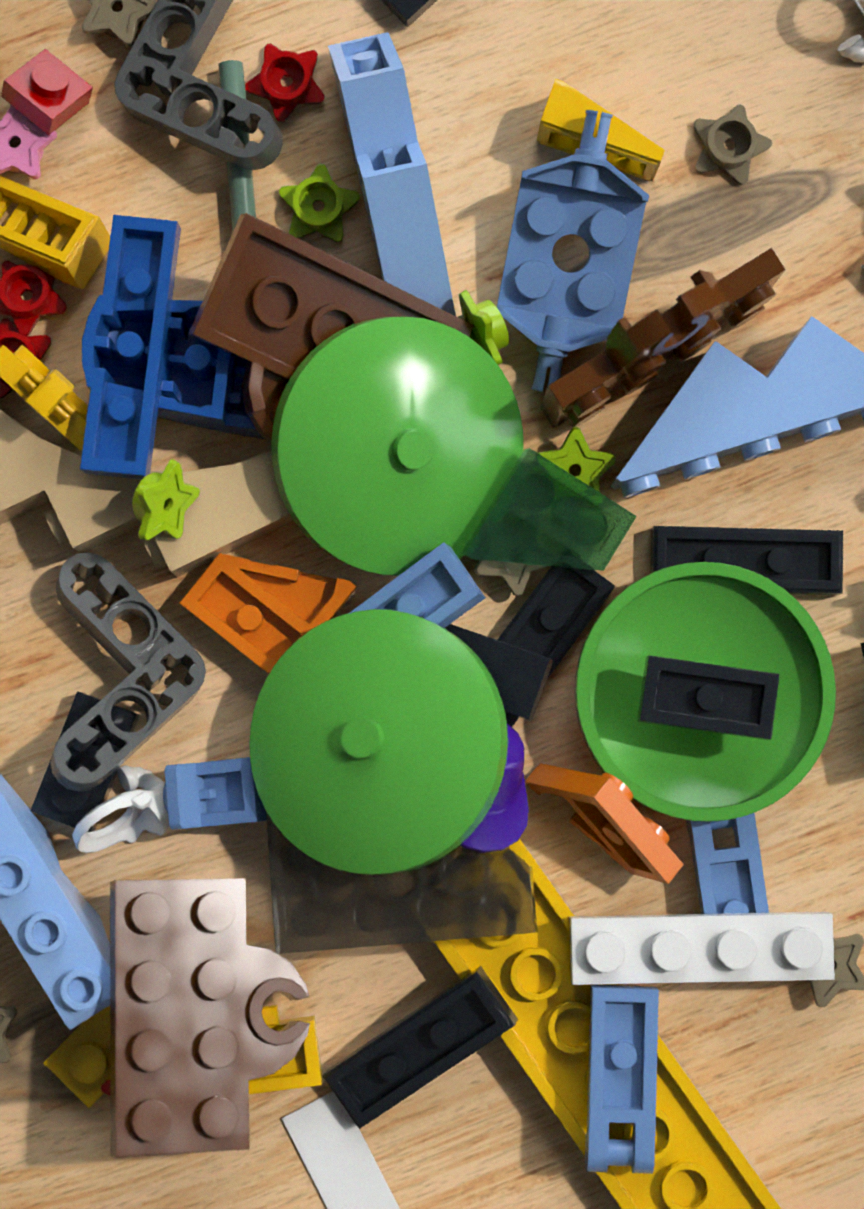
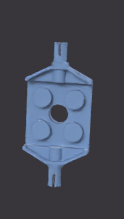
(584, 199)

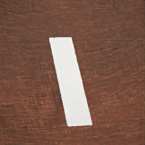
(338, 1156)

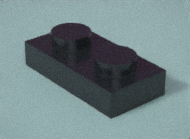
(708, 697)
(69, 805)

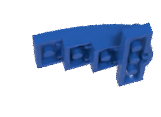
(144, 359)

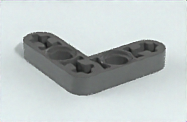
(173, 76)
(140, 661)

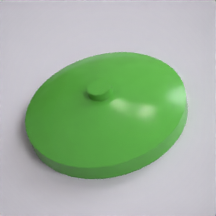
(394, 441)
(713, 618)
(378, 742)

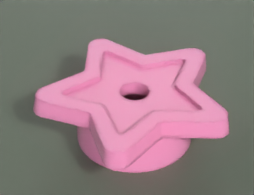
(29, 153)

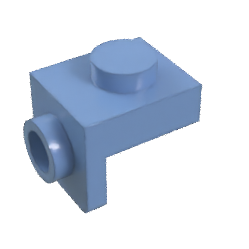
(211, 794)

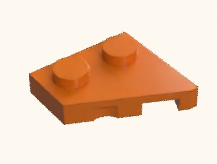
(263, 605)
(611, 820)

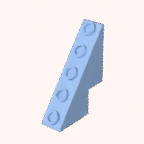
(391, 168)
(737, 409)
(49, 916)

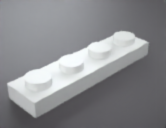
(701, 948)

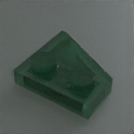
(549, 520)

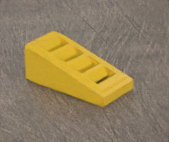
(625, 147)
(74, 250)

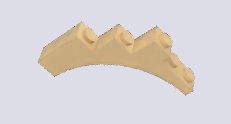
(89, 510)

